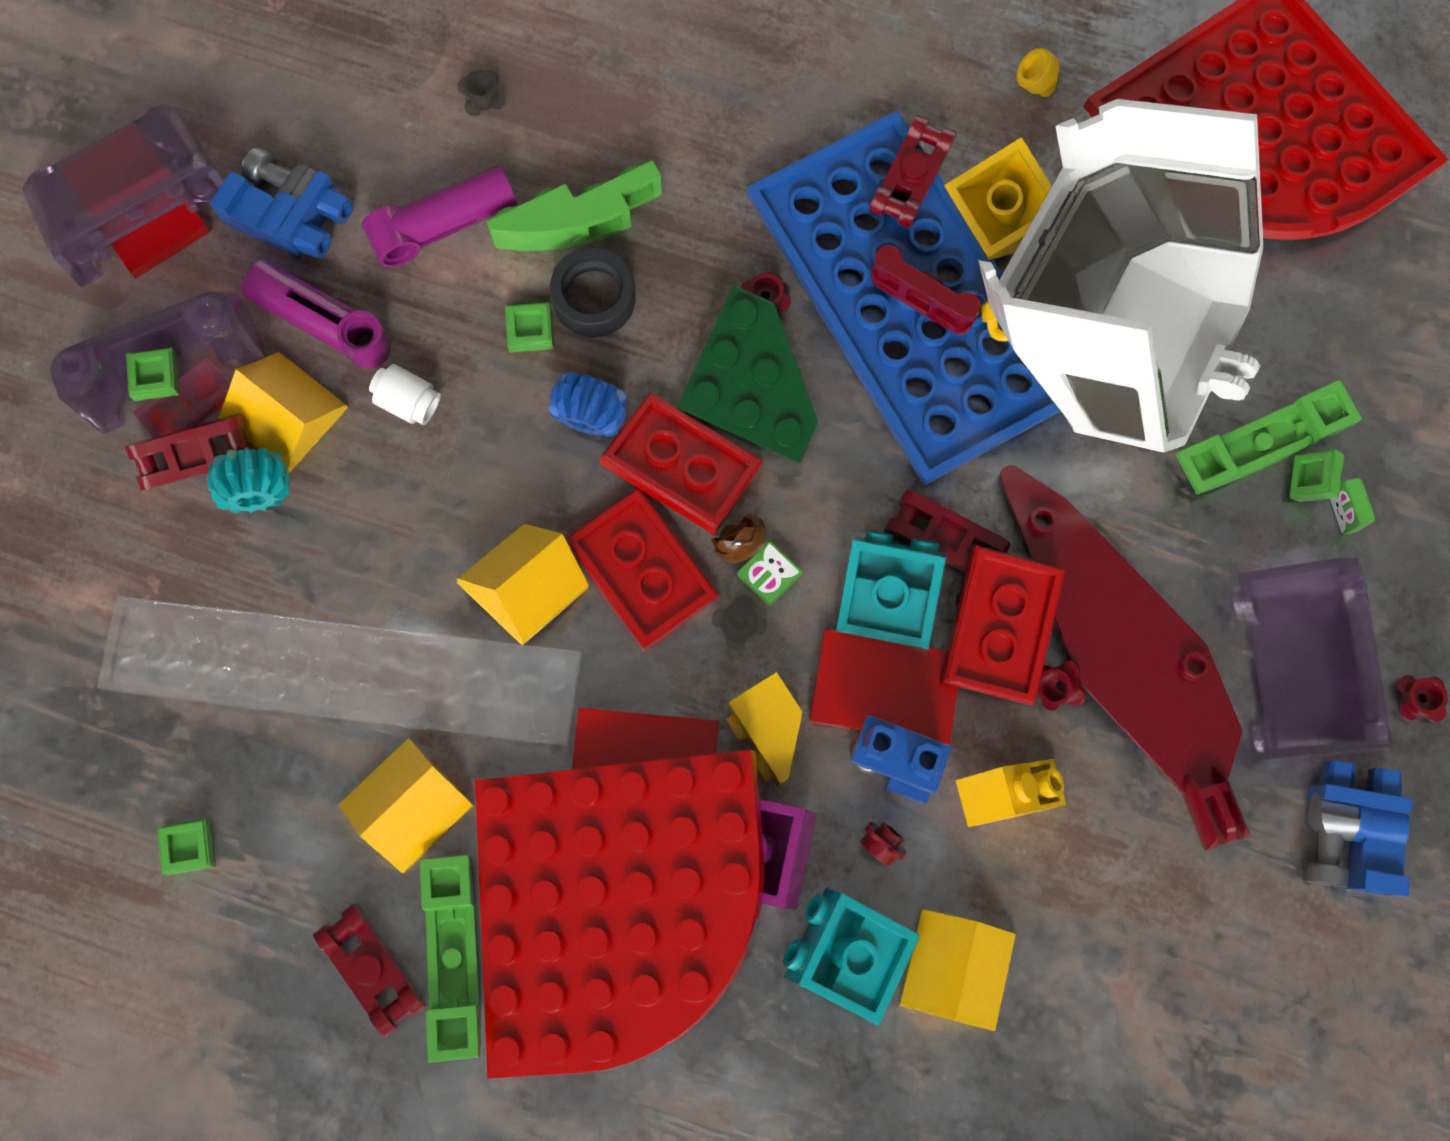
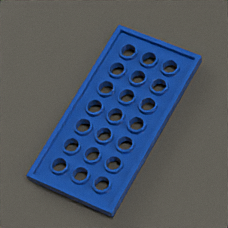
(863, 341)

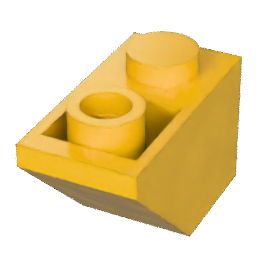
(770, 723)
(1011, 792)

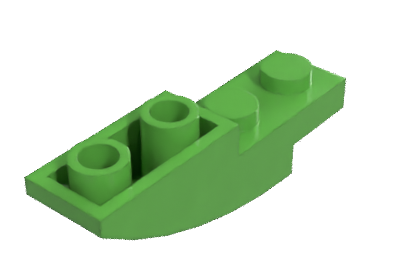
(561, 222)

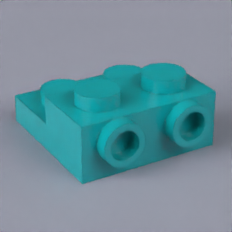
(892, 589)
(850, 954)

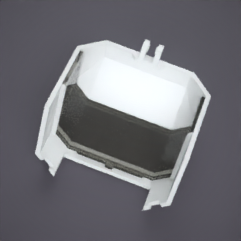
(1139, 270)

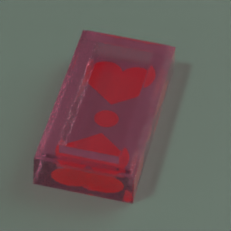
(200, 396)

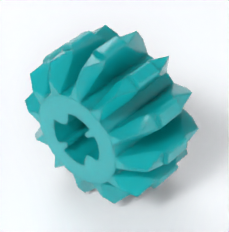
(248, 480)

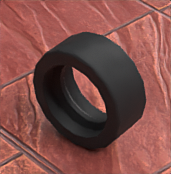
(591, 260)

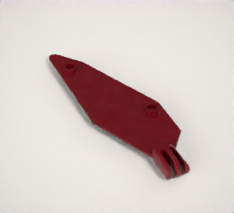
(1137, 658)

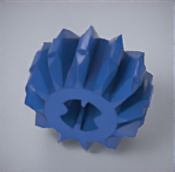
(588, 404)

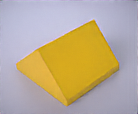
(1001, 198)
(281, 407)
(526, 580)
(405, 806)
(958, 969)

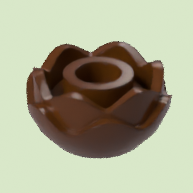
(741, 540)

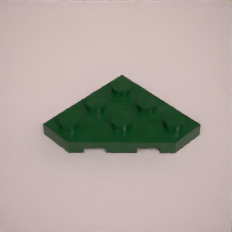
(751, 380)

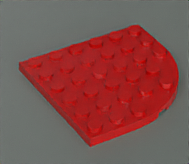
(1326, 126)
(613, 906)

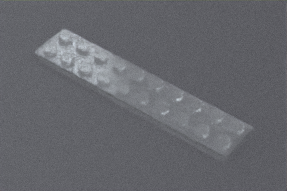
(341, 671)

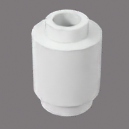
(404, 394)

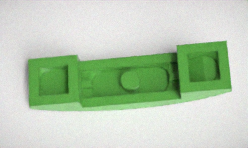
(1269, 438)
(451, 959)

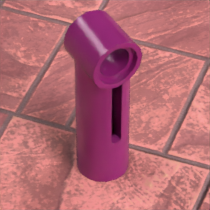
(401, 232)
(317, 313)

